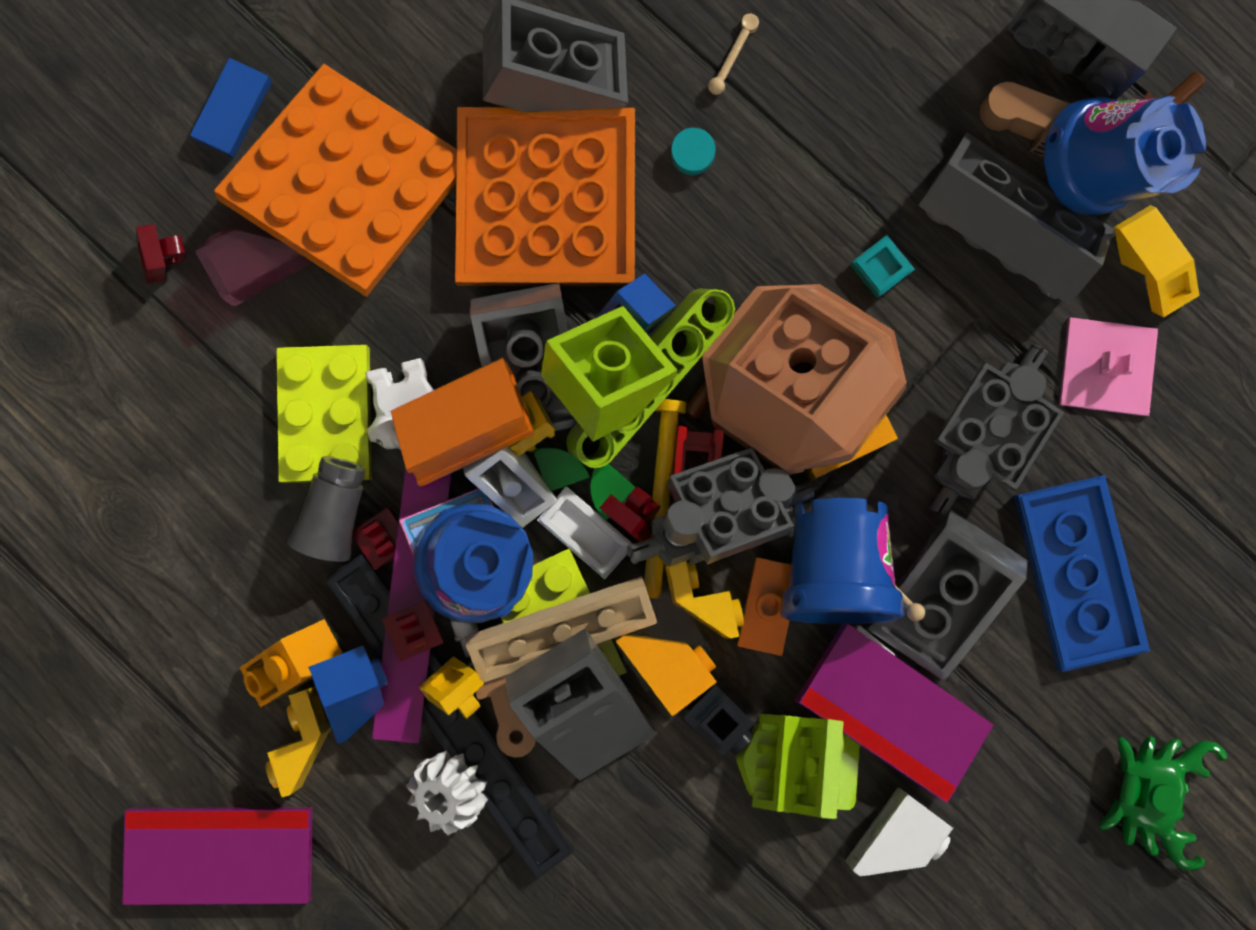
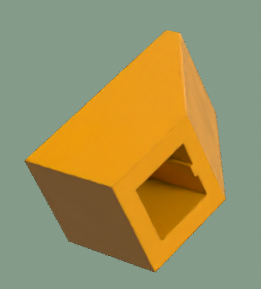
(288, 661)

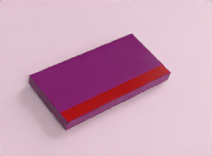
(895, 712)
(217, 855)

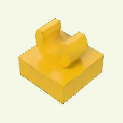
(540, 423)
(453, 688)

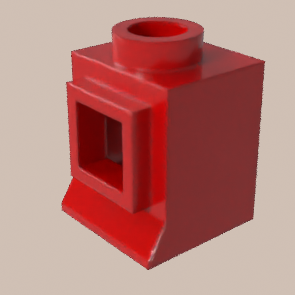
(696, 442)

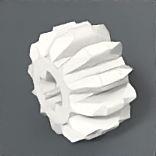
(447, 792)

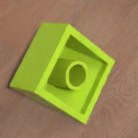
(606, 371)

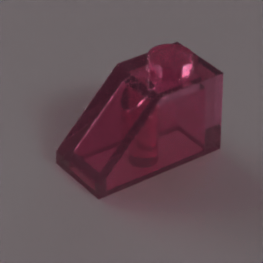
(247, 263)

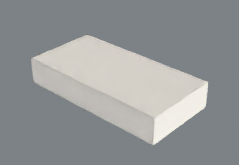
(585, 532)

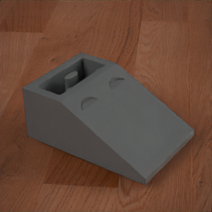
(1094, 40)
(578, 706)

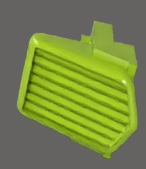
(800, 766)

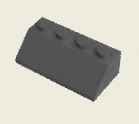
(1017, 220)

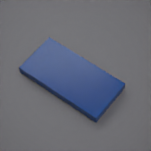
(1081, 573)

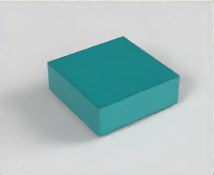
(882, 266)

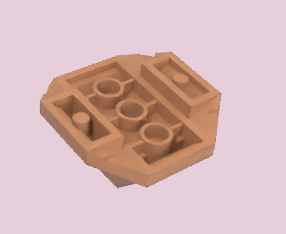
(810, 416)

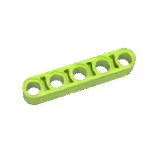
(699, 336)

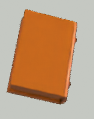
(461, 422)

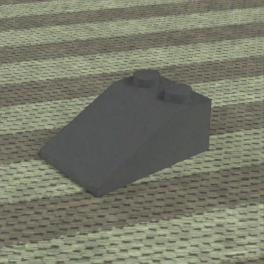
(551, 61)
(517, 329)
(963, 585)

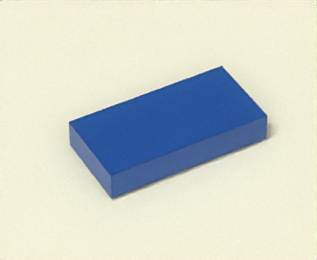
(231, 108)

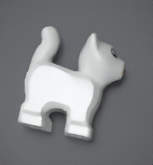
(392, 395)

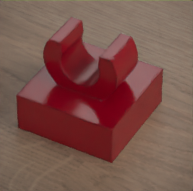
(157, 253)
(634, 514)
(378, 538)
(412, 630)

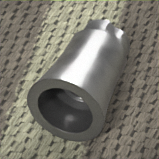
(329, 511)

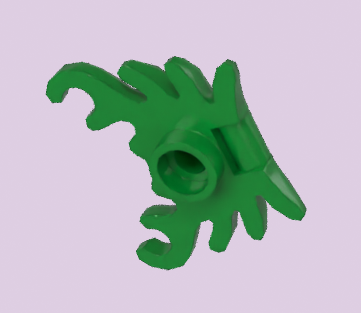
(1155, 795)

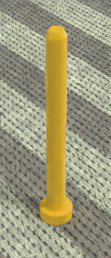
(661, 494)

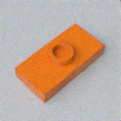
(763, 625)

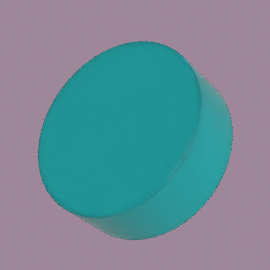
(693, 151)

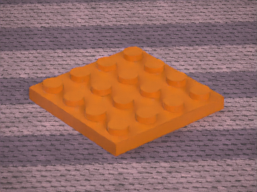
(342, 179)
(545, 197)

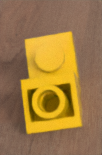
(1155, 251)
(714, 610)
(293, 761)

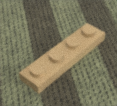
(521, 640)

